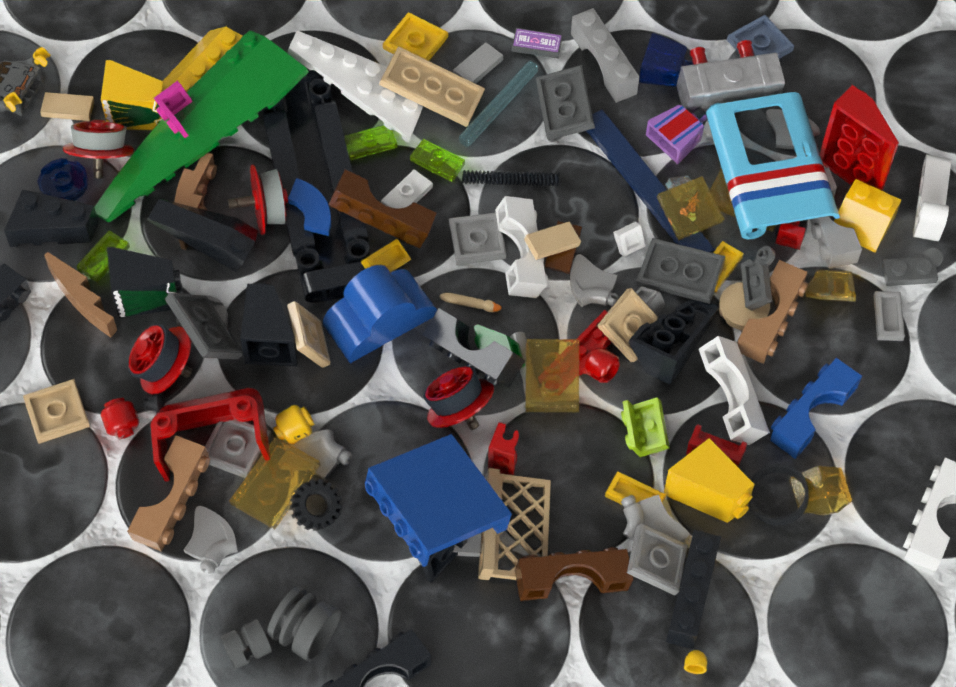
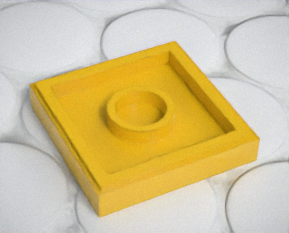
(416, 37)

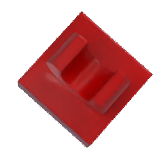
(790, 235)

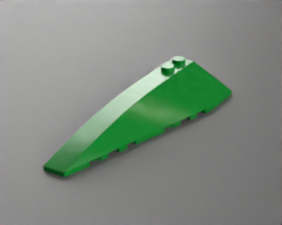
(228, 94)

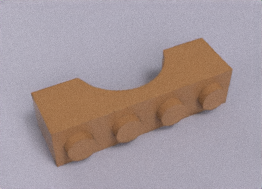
(760, 335)
(155, 523)

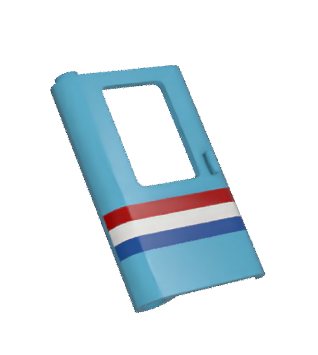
(772, 190)

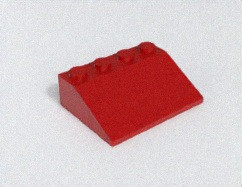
(858, 140)

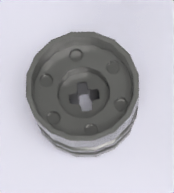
(304, 623)

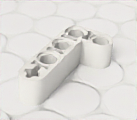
(931, 204)

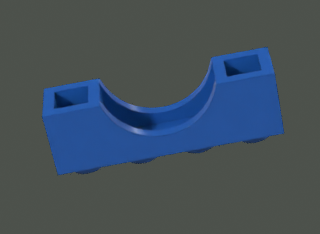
(833, 386)

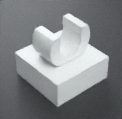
(629, 239)

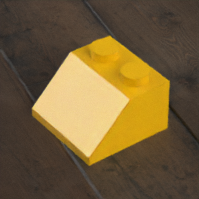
(868, 212)

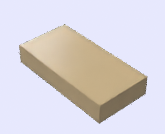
(67, 106)
(552, 240)

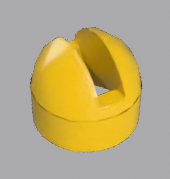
(696, 662)

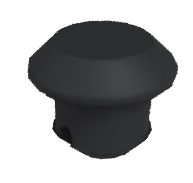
(154, 402)

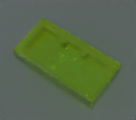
(370, 142)
(437, 160)
(95, 263)

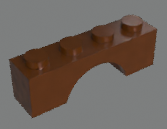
(355, 199)
(603, 568)

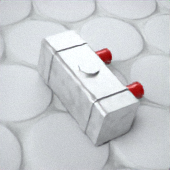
(729, 79)

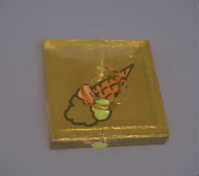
(690, 208)

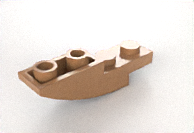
(193, 185)

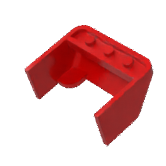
(234, 405)

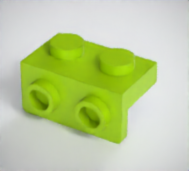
(645, 427)

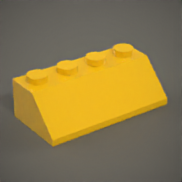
(202, 57)

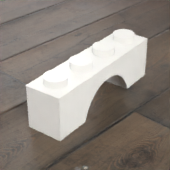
(517, 219)
(726, 365)
(929, 540)

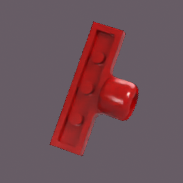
(593, 356)

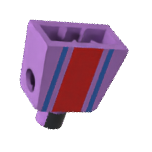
(677, 131)

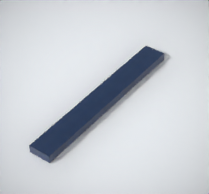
(638, 175)

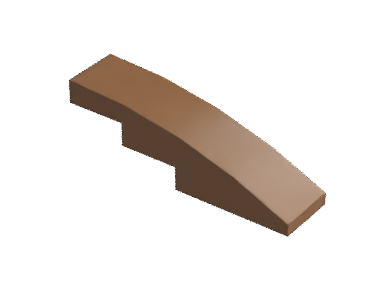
(79, 293)

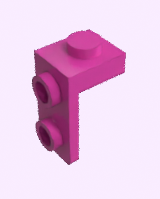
(171, 102)

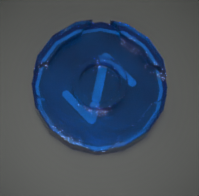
(63, 179)

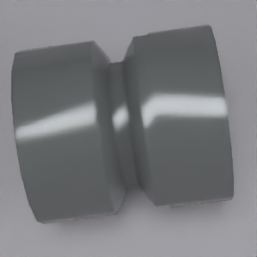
(246, 644)

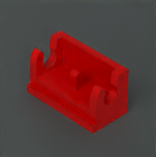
(731, 450)
(502, 452)

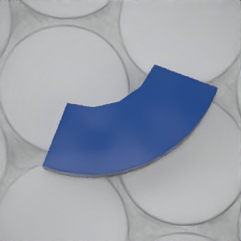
(312, 205)

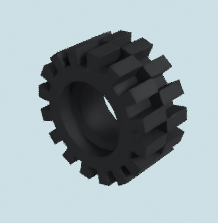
(331, 500)

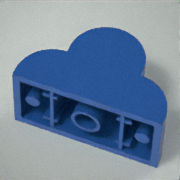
(376, 310)

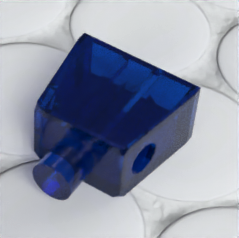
(663, 61)

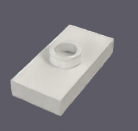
(409, 190)

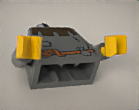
(21, 81)

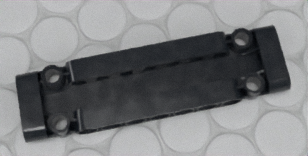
(311, 146)

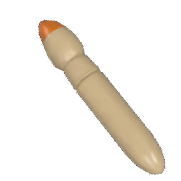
(487, 305)

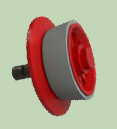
(98, 141)
(267, 198)

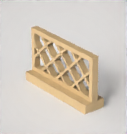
(491, 540)

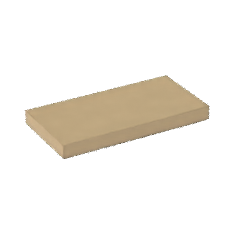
(432, 86)

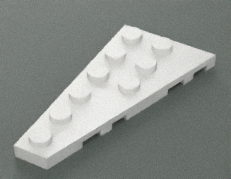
(358, 81)

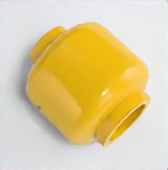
(293, 424)

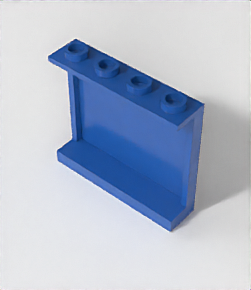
(436, 497)

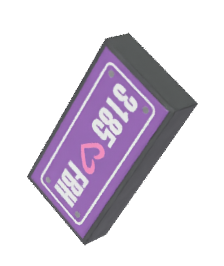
(537, 43)

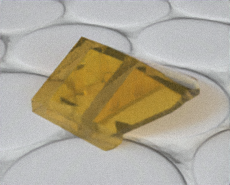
(832, 286)
(826, 490)

